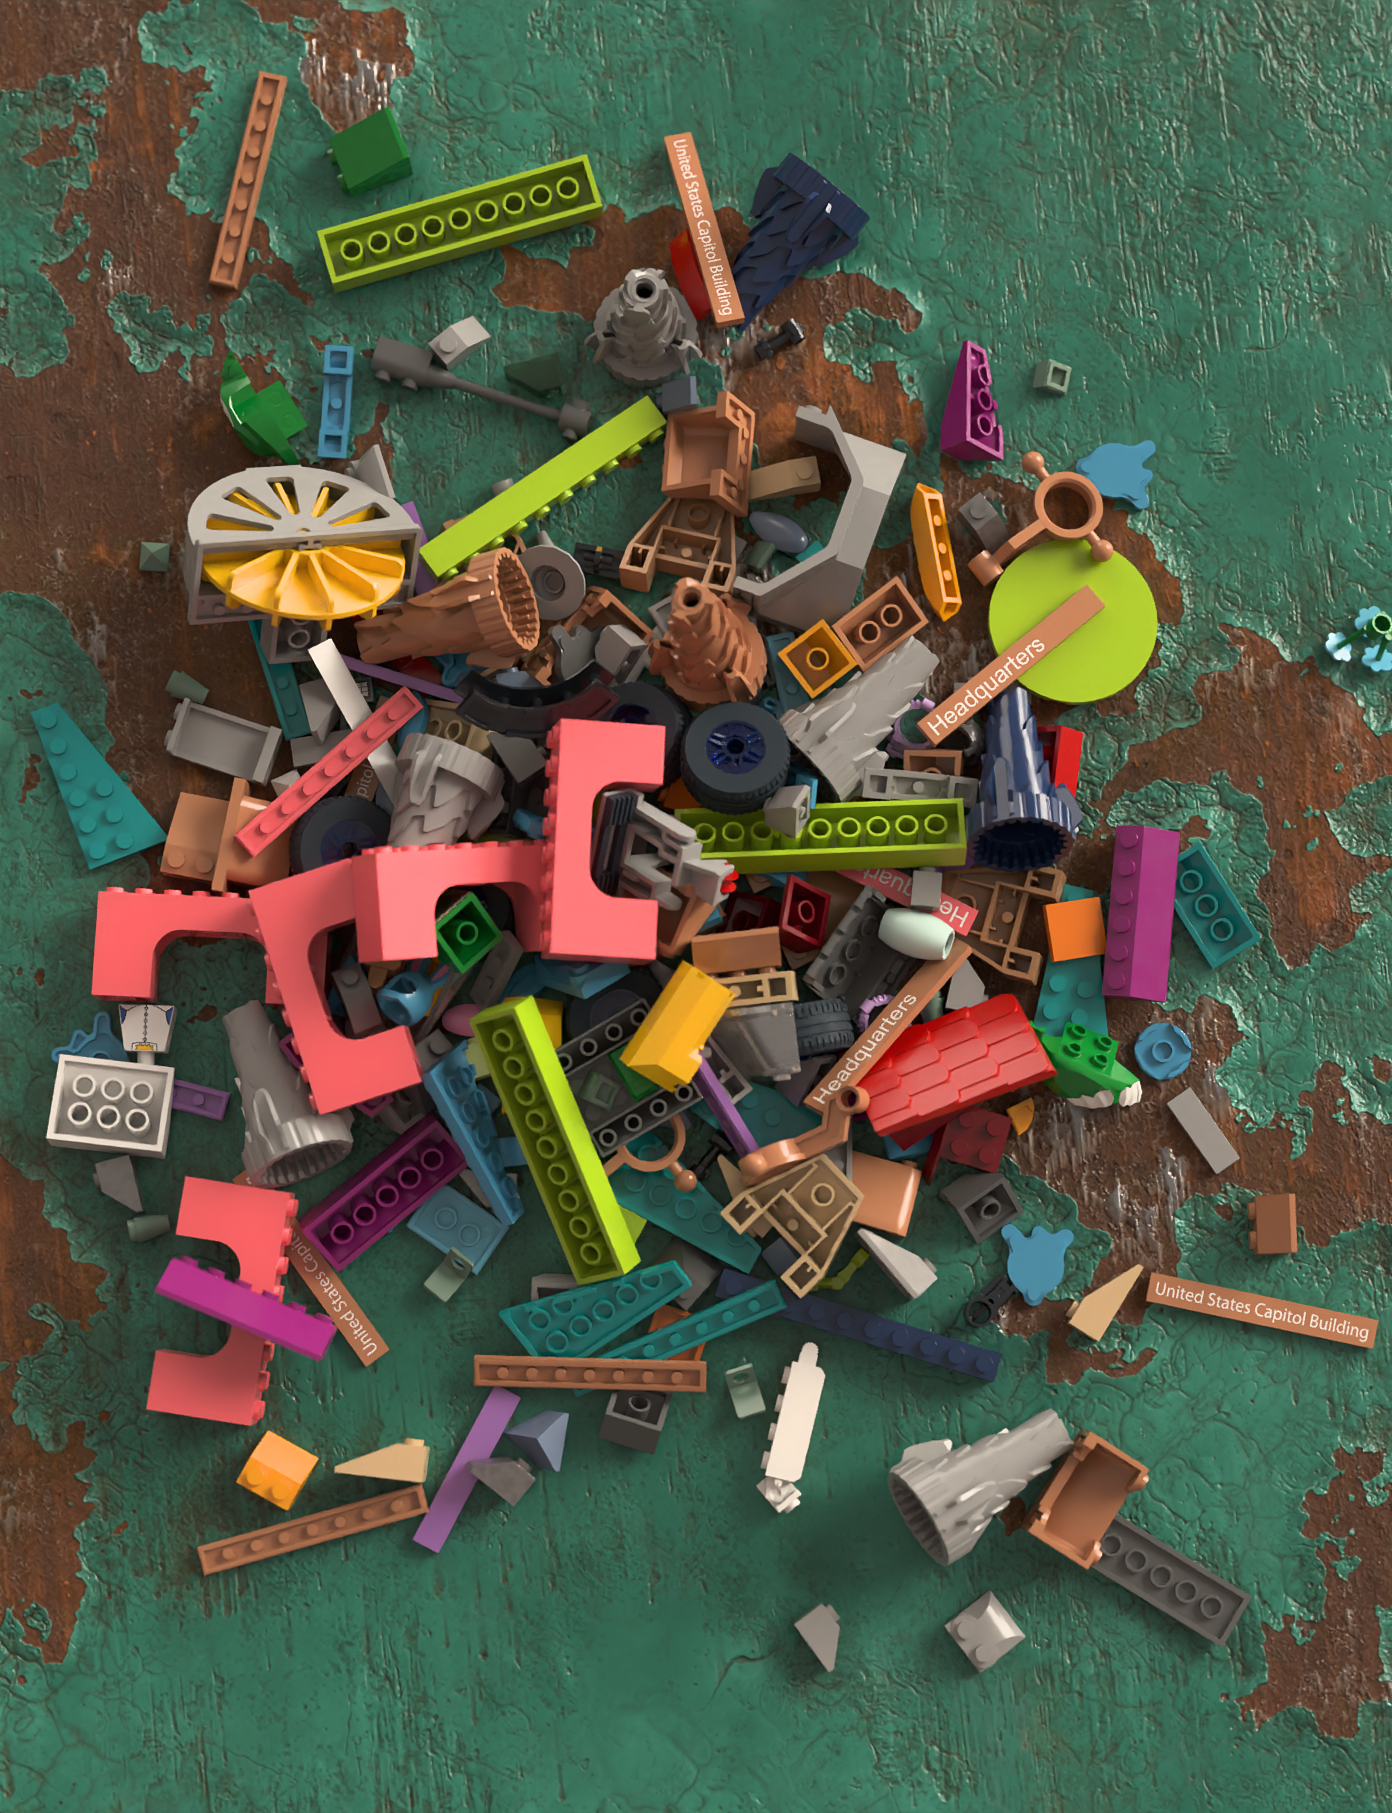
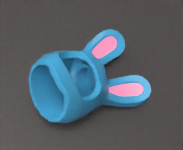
(410, 993)

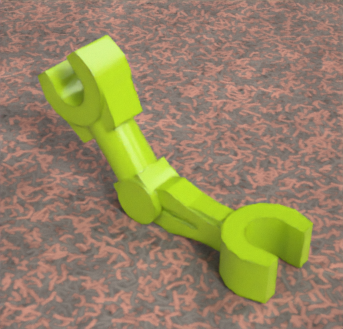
(843, 1276)

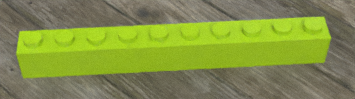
(542, 489)

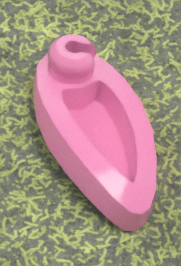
(457, 1019)

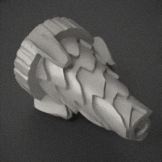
(644, 338)
(841, 731)
(442, 793)
(282, 1131)
(954, 1493)

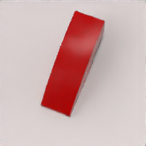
(689, 274)

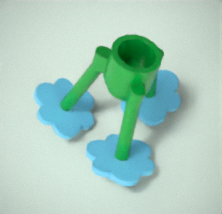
(1370, 624)

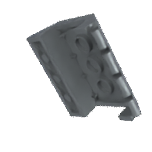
(856, 961)

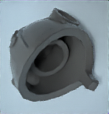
(968, 737)

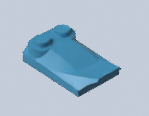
(577, 977)

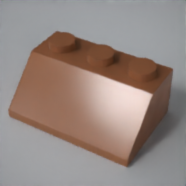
(879, 624)
(737, 952)

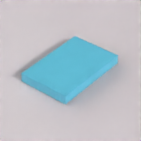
(455, 1221)

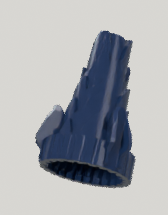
(799, 227)
(1020, 814)

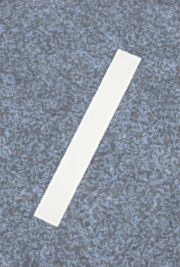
(353, 708)

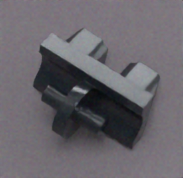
(598, 560)

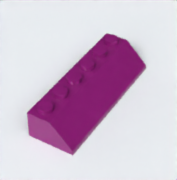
(1140, 914)
(384, 1191)
(247, 1309)

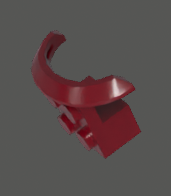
(970, 1139)

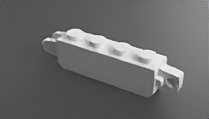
(794, 1424)

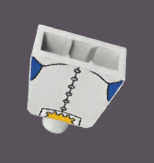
(147, 1030)

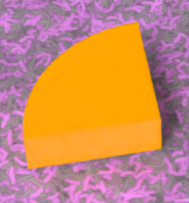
(1022, 1115)

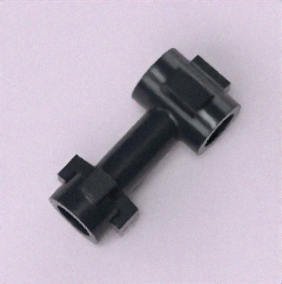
(792, 332)
(720, 1144)

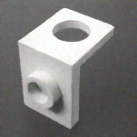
(789, 1501)

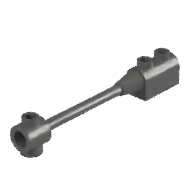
(417, 368)

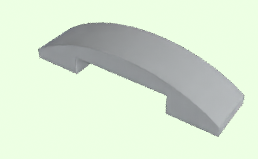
(917, 786)

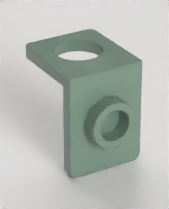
(448, 1275)
(745, 1392)

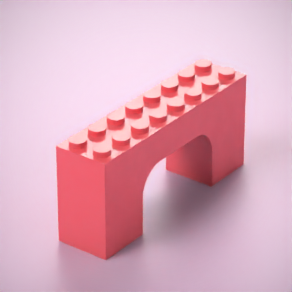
(401, 886)
(575, 915)
(291, 922)
(141, 924)
(257, 1230)

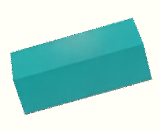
(1211, 908)

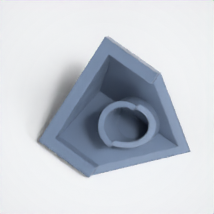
(541, 1438)

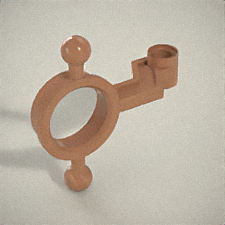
(988, 567)
(789, 1153)
(684, 1180)

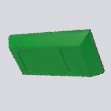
(636, 1083)

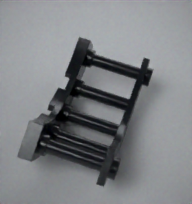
(535, 710)

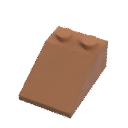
(194, 838)

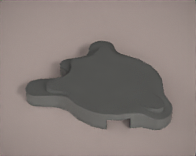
(574, 651)

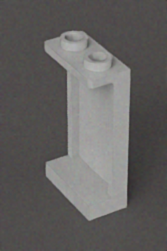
(223, 742)

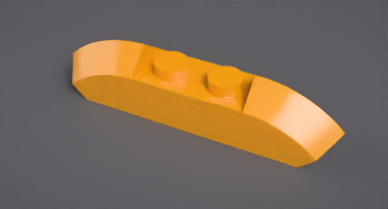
(934, 552)

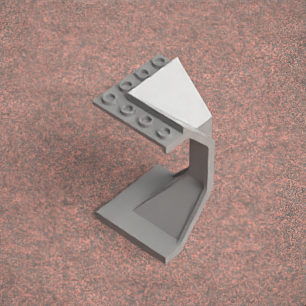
(829, 579)

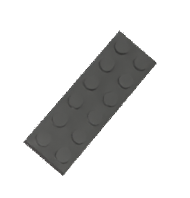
(1170, 1581)

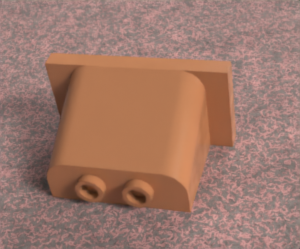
(710, 454)
(234, 862)

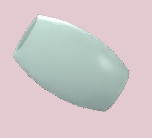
(916, 933)

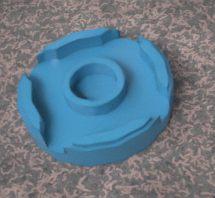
(1162, 1051)

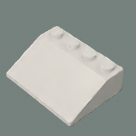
(111, 1106)

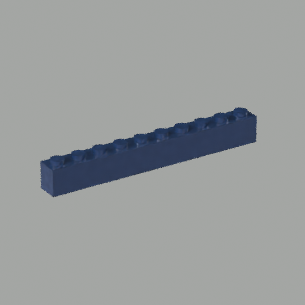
(872, 1329)

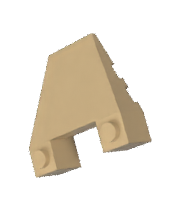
(809, 1208)

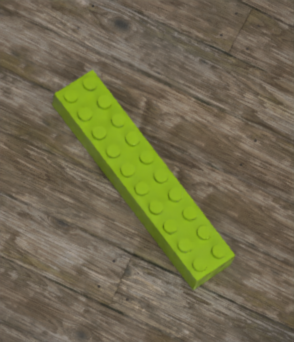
(460, 223)
(837, 837)
(554, 1140)

